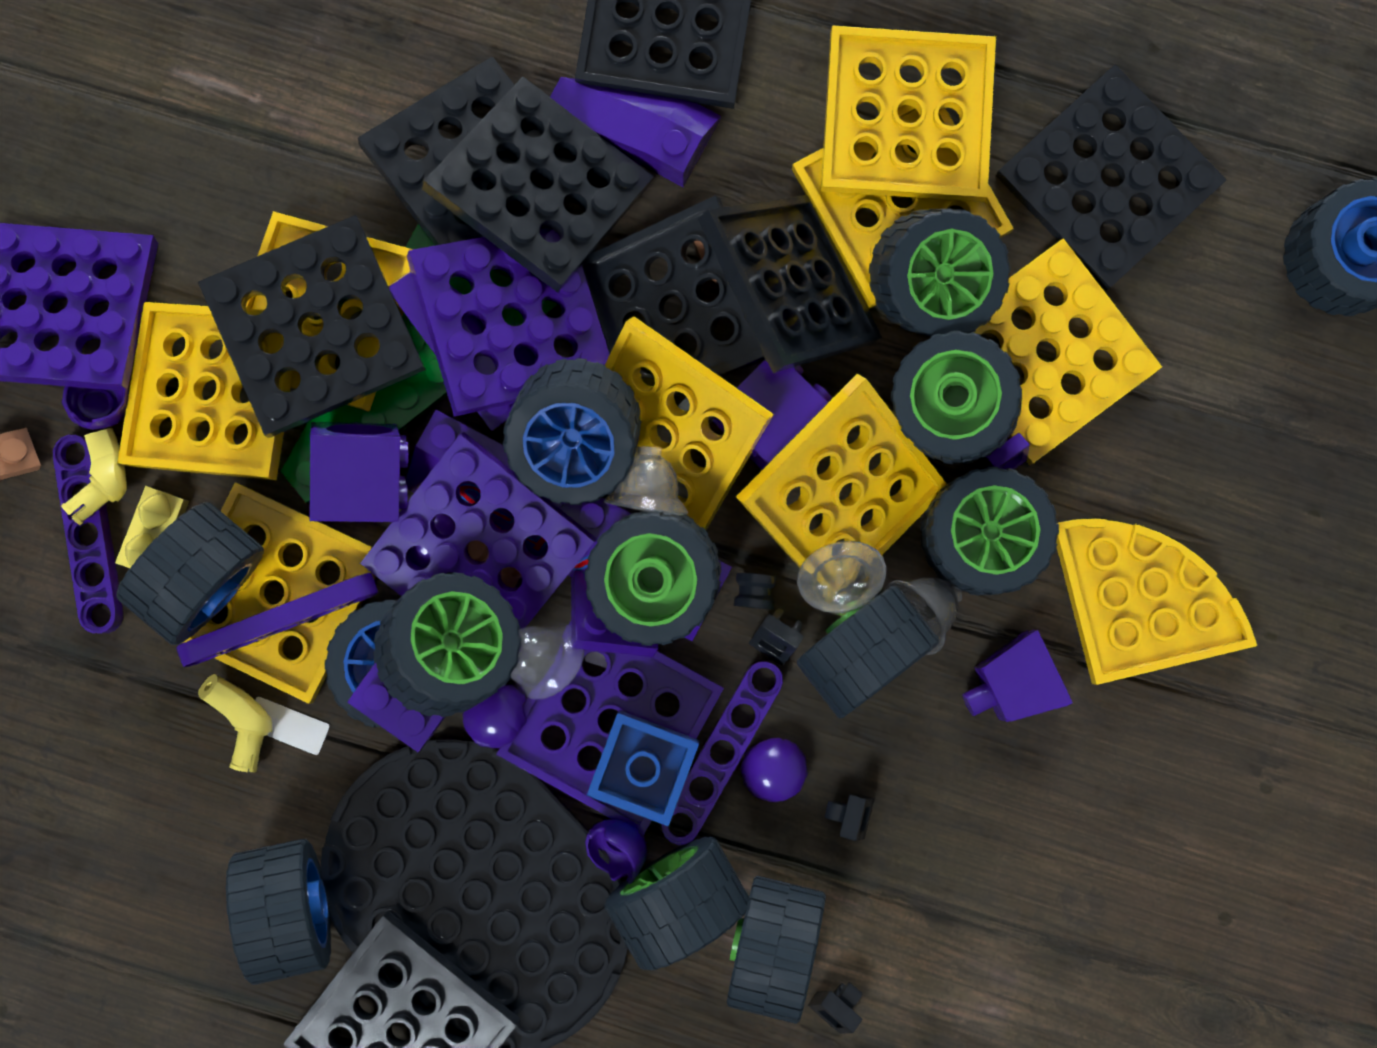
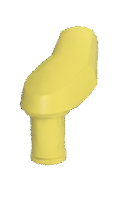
(107, 477)
(243, 714)

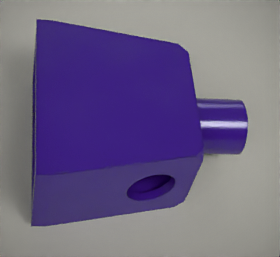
(1018, 681)

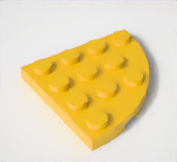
(1144, 600)

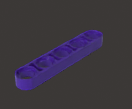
(83, 556)
(277, 620)
(740, 739)

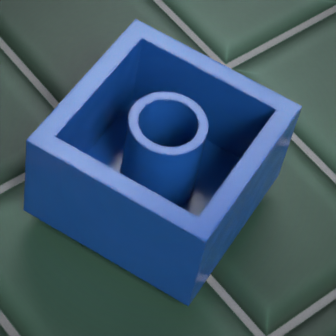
(643, 768)

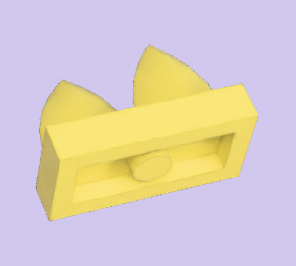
(152, 516)

